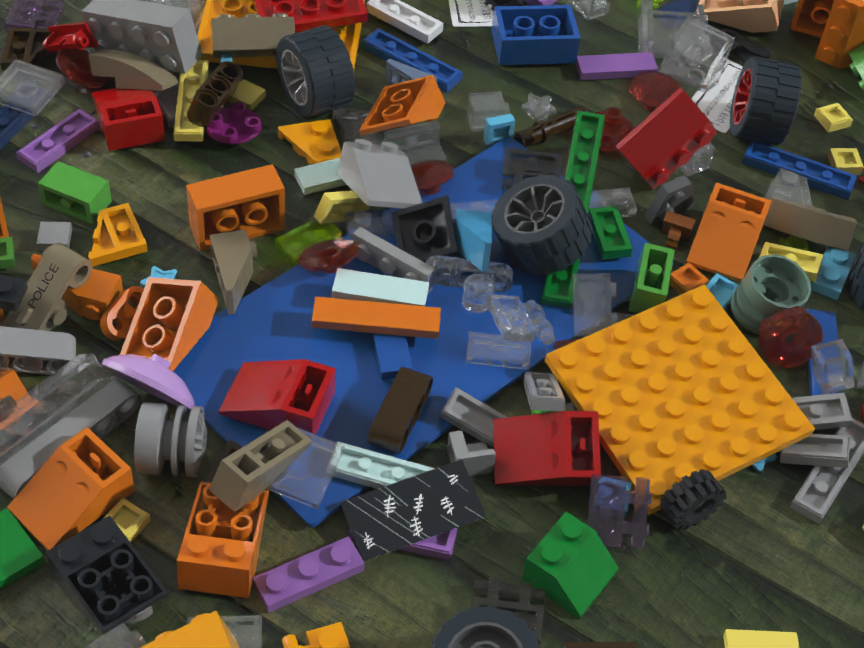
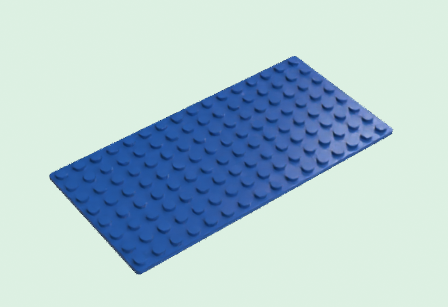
(278, 326)

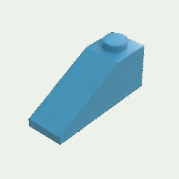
(474, 236)

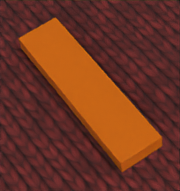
(376, 317)

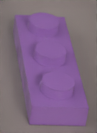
(308, 574)

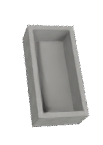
(146, 29)

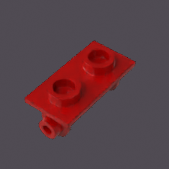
(69, 37)

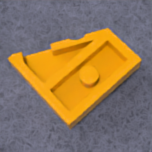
(312, 140)
(116, 236)

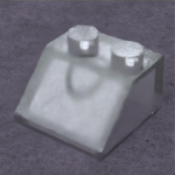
(697, 54)

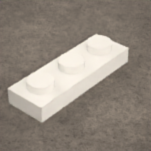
(406, 18)

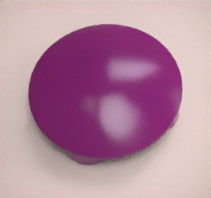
(234, 125)

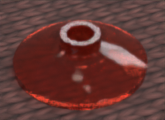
(76, 67)
(328, 255)

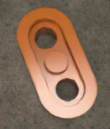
(121, 314)

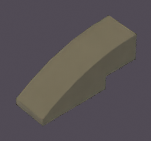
(130, 70)
(811, 223)

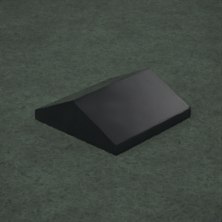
(426, 229)

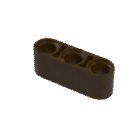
(214, 93)
(400, 410)

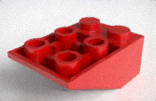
(129, 117)
(281, 391)
(547, 449)

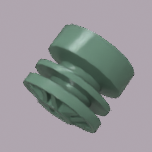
(767, 288)

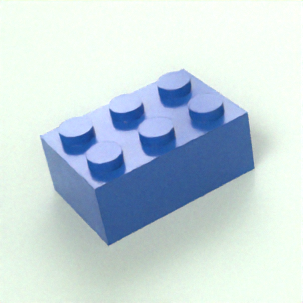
(535, 34)

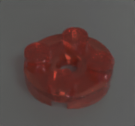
(787, 322)

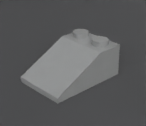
(378, 174)

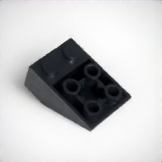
(104, 575)

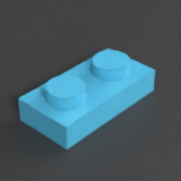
(833, 272)

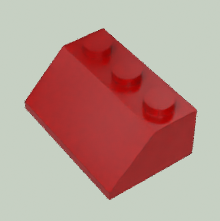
(667, 139)

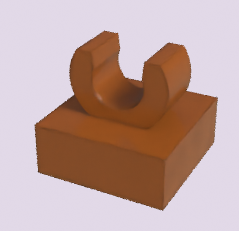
(677, 228)

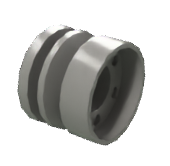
(164, 440)

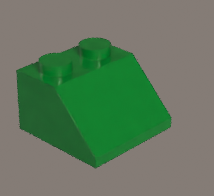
(570, 565)

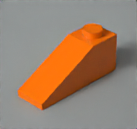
(94, 295)

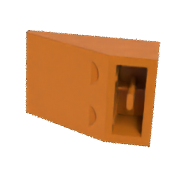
(728, 232)
(72, 489)
(221, 545)

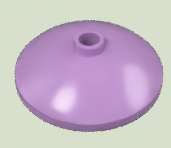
(151, 376)

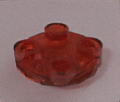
(653, 89)
(614, 129)
(431, 175)

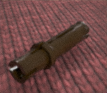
(543, 130)

